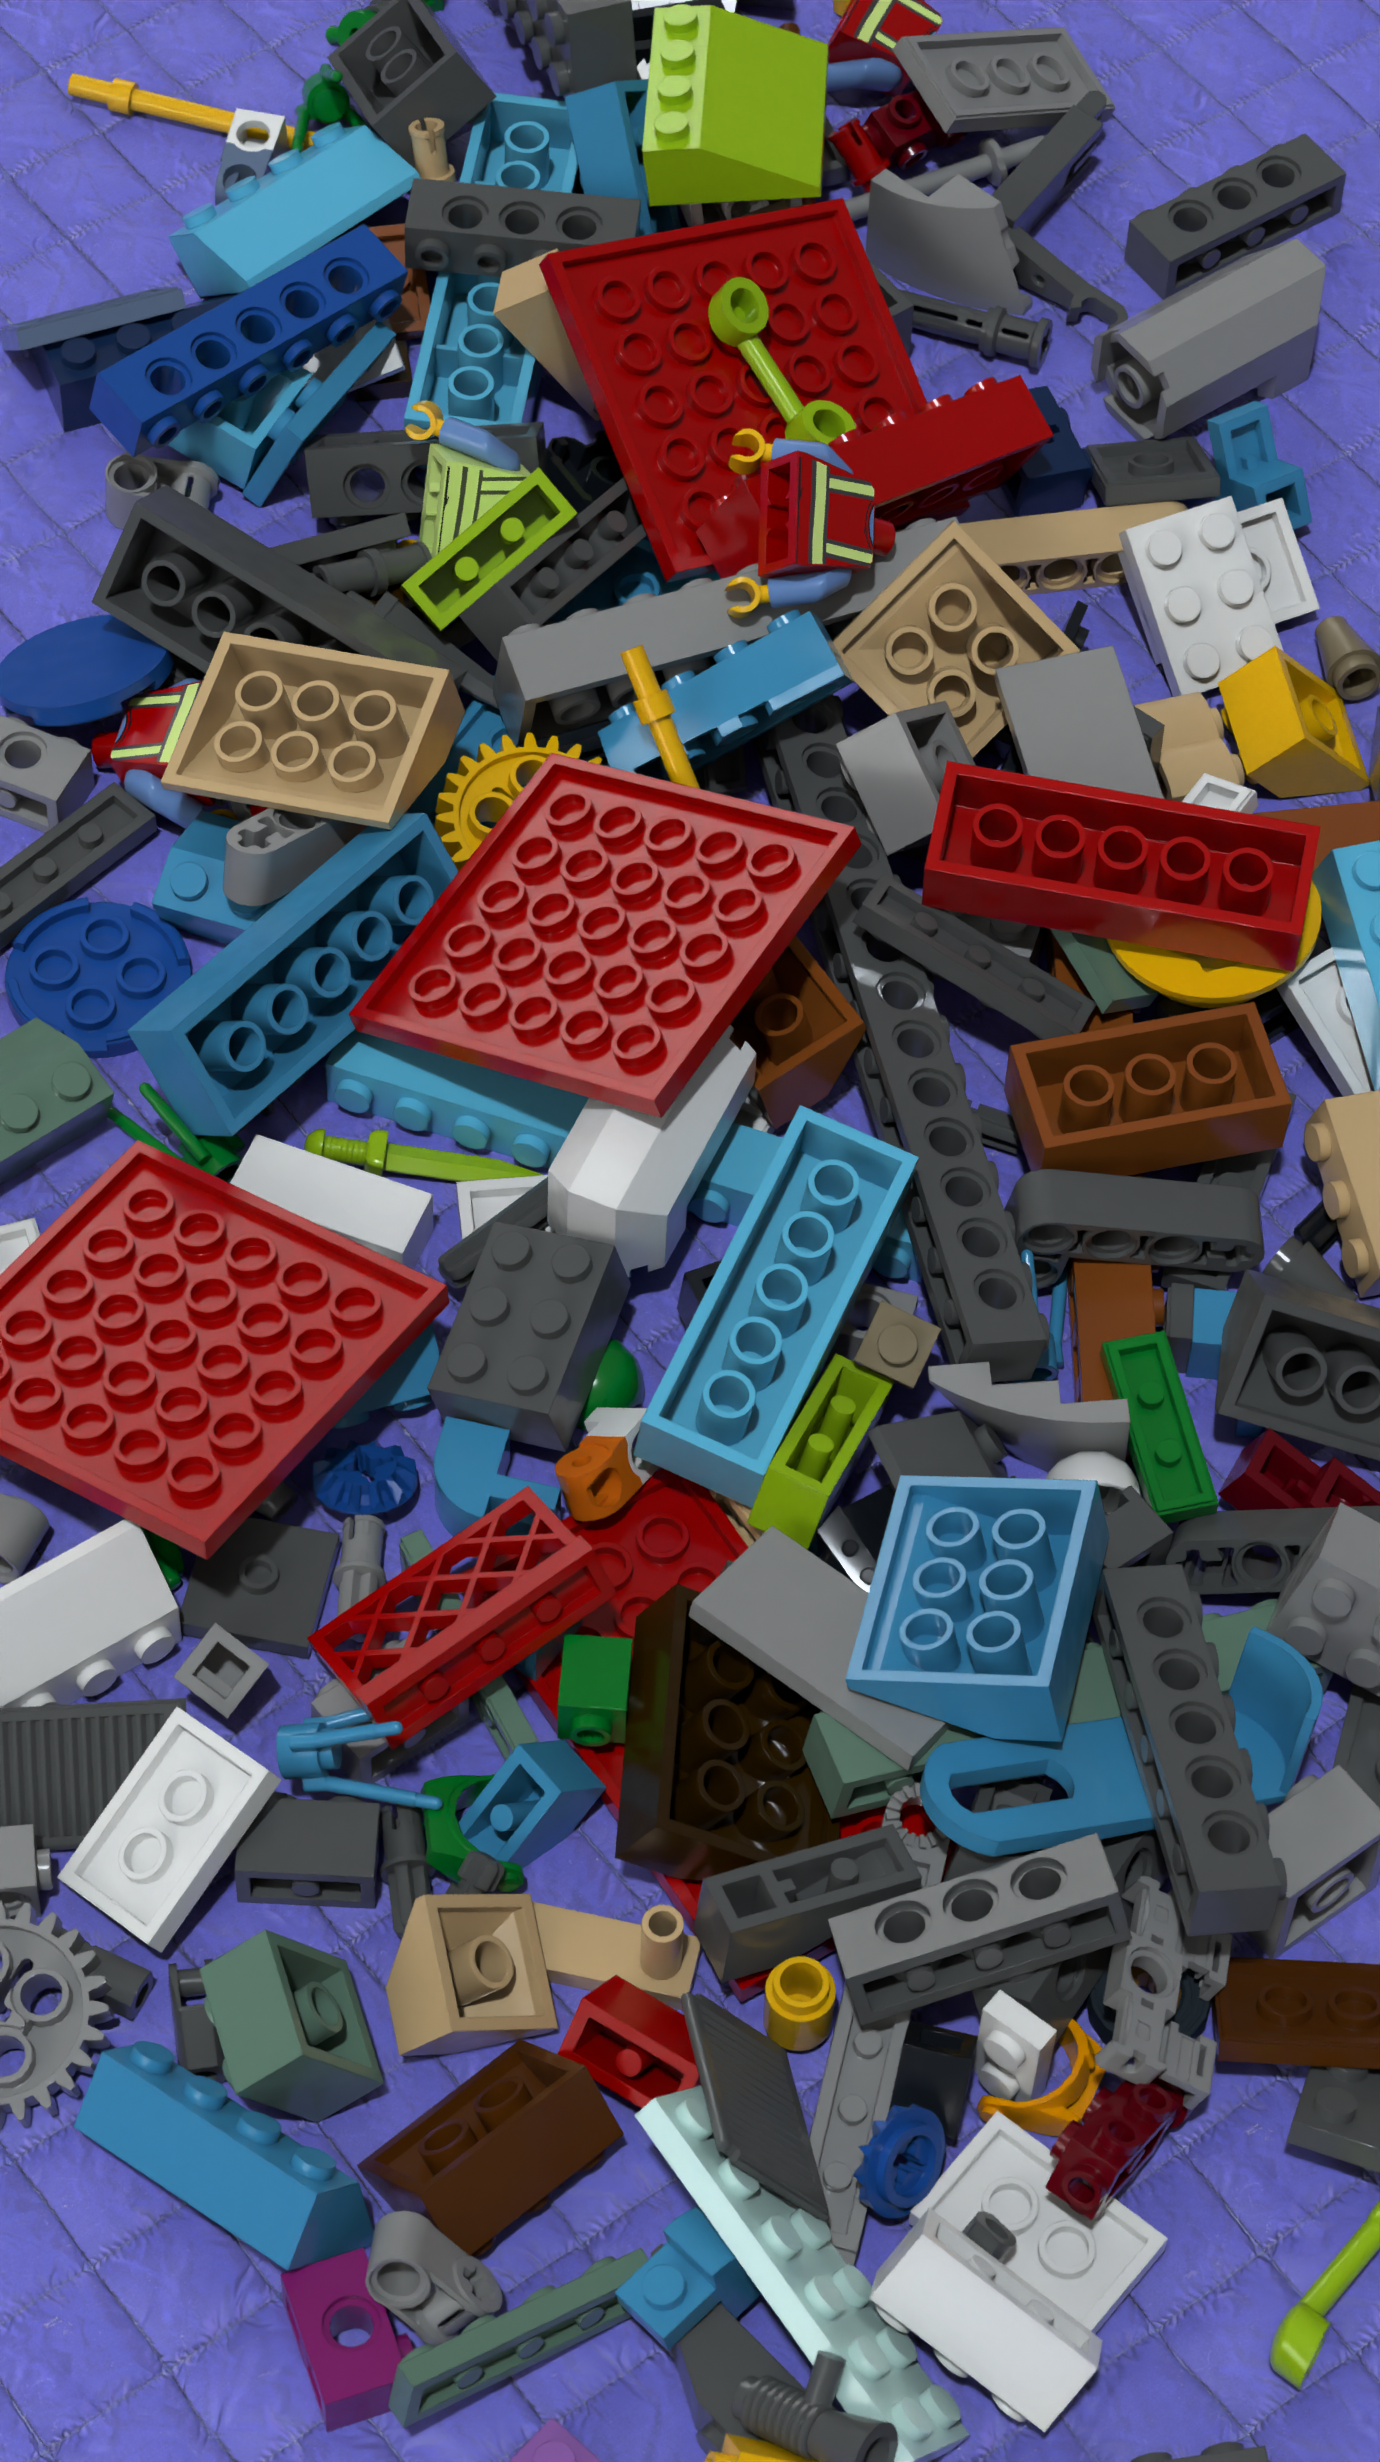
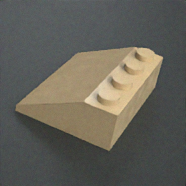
(315, 731)

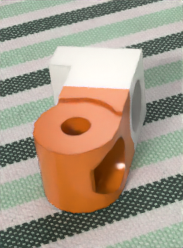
(603, 1469)

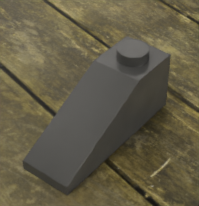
(783, 1904)
(712, 2365)

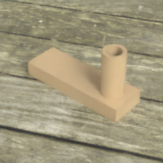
(591, 1949)

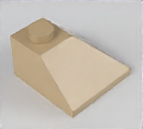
(469, 1975)

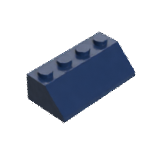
(73, 363)

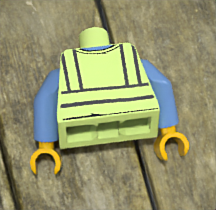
(462, 477)

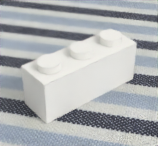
(340, 1198)
(985, 2321)

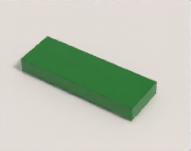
(1161, 1427)

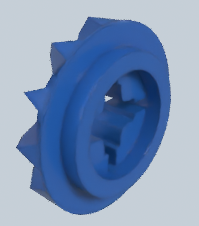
(342, 1487)
(897, 2189)

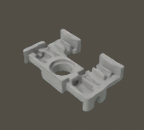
(1165, 1952)

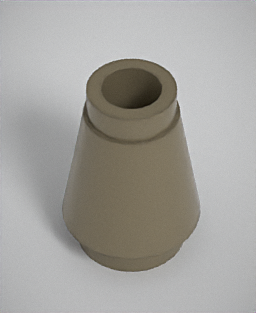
(1347, 659)

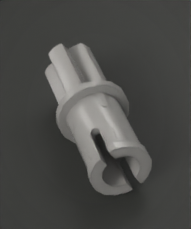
(360, 1563)

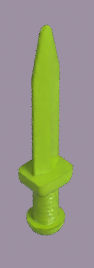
(380, 1156)

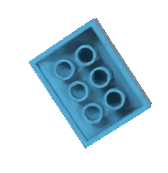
(983, 1602)

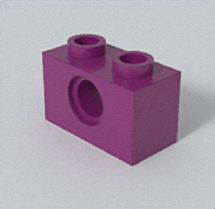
(320, 2304)

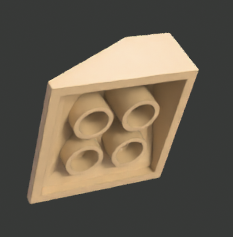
(945, 633)

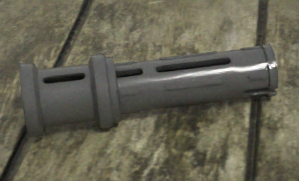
(997, 329)

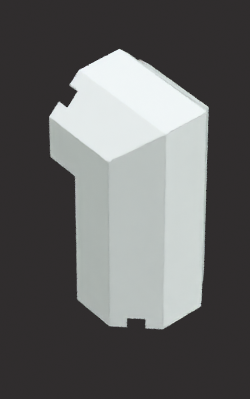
(632, 1174)

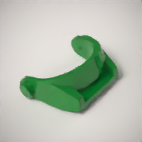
(445, 1841)

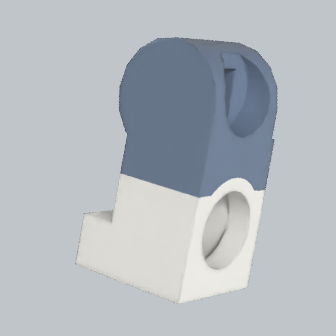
(249, 156)

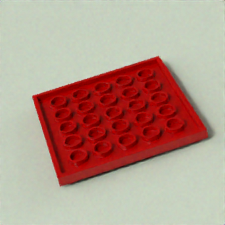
(681, 394)
(606, 932)
(190, 1345)

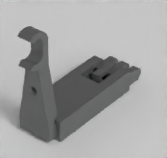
(1035, 190)

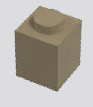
(897, 1344)

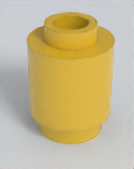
(799, 2003)

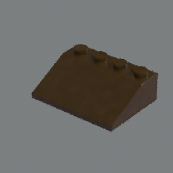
(711, 1754)

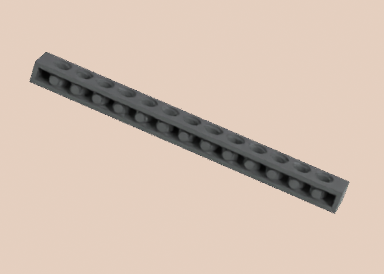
(911, 1076)

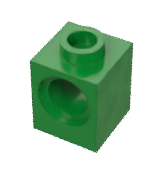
(594, 1689)

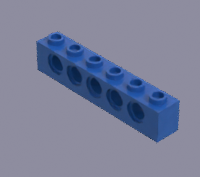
(248, 341)

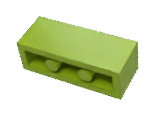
(488, 550)
(820, 1450)

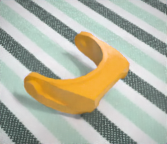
(1069, 2101)

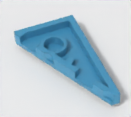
(317, 406)

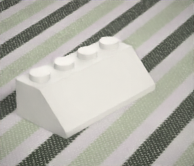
(84, 1620)

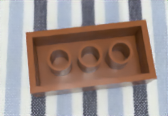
(1149, 1094)

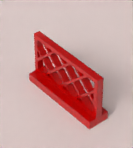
(476, 1639)

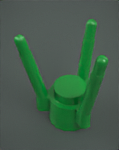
(325, 102)
(209, 1153)

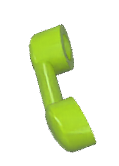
(737, 317)
(1304, 2325)

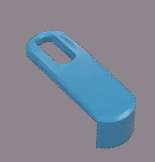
(1275, 1714)

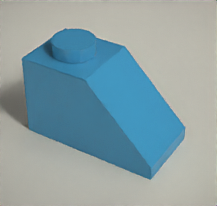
(531, 1802)

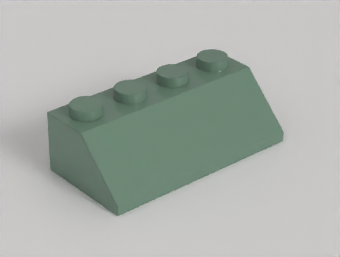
(46, 1095)

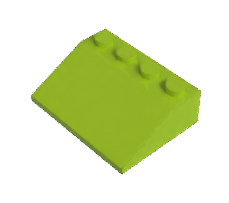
(732, 109)

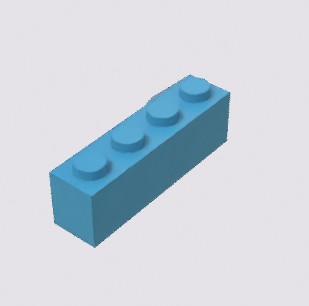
(736, 697)
(223, 2157)

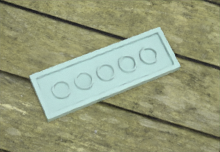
(807, 2283)

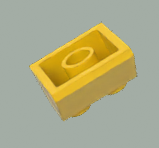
(1291, 729)

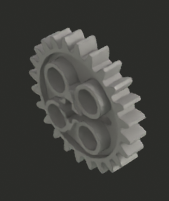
(55, 2041)

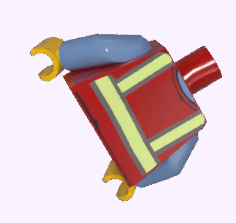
(865, 39)
(811, 523)
(145, 746)

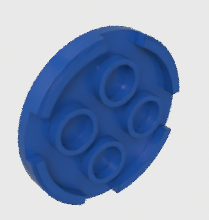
(81, 671)
(94, 971)

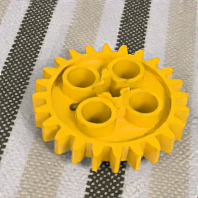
(486, 790)

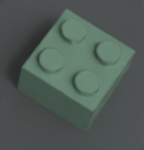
(290, 2026)

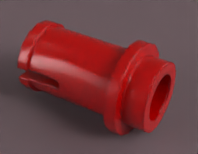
(858, 153)

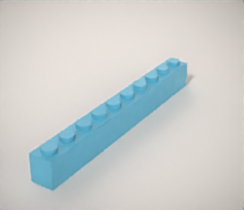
(533, 1121)

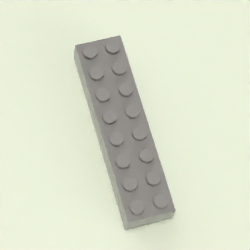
(573, 668)

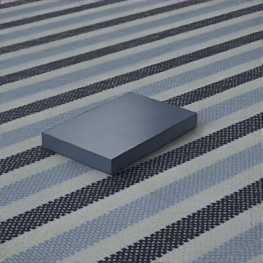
(91, 318)

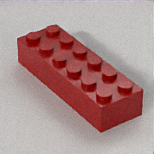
(912, 462)
(1120, 866)

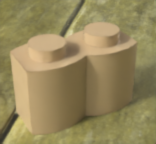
(1191, 744)

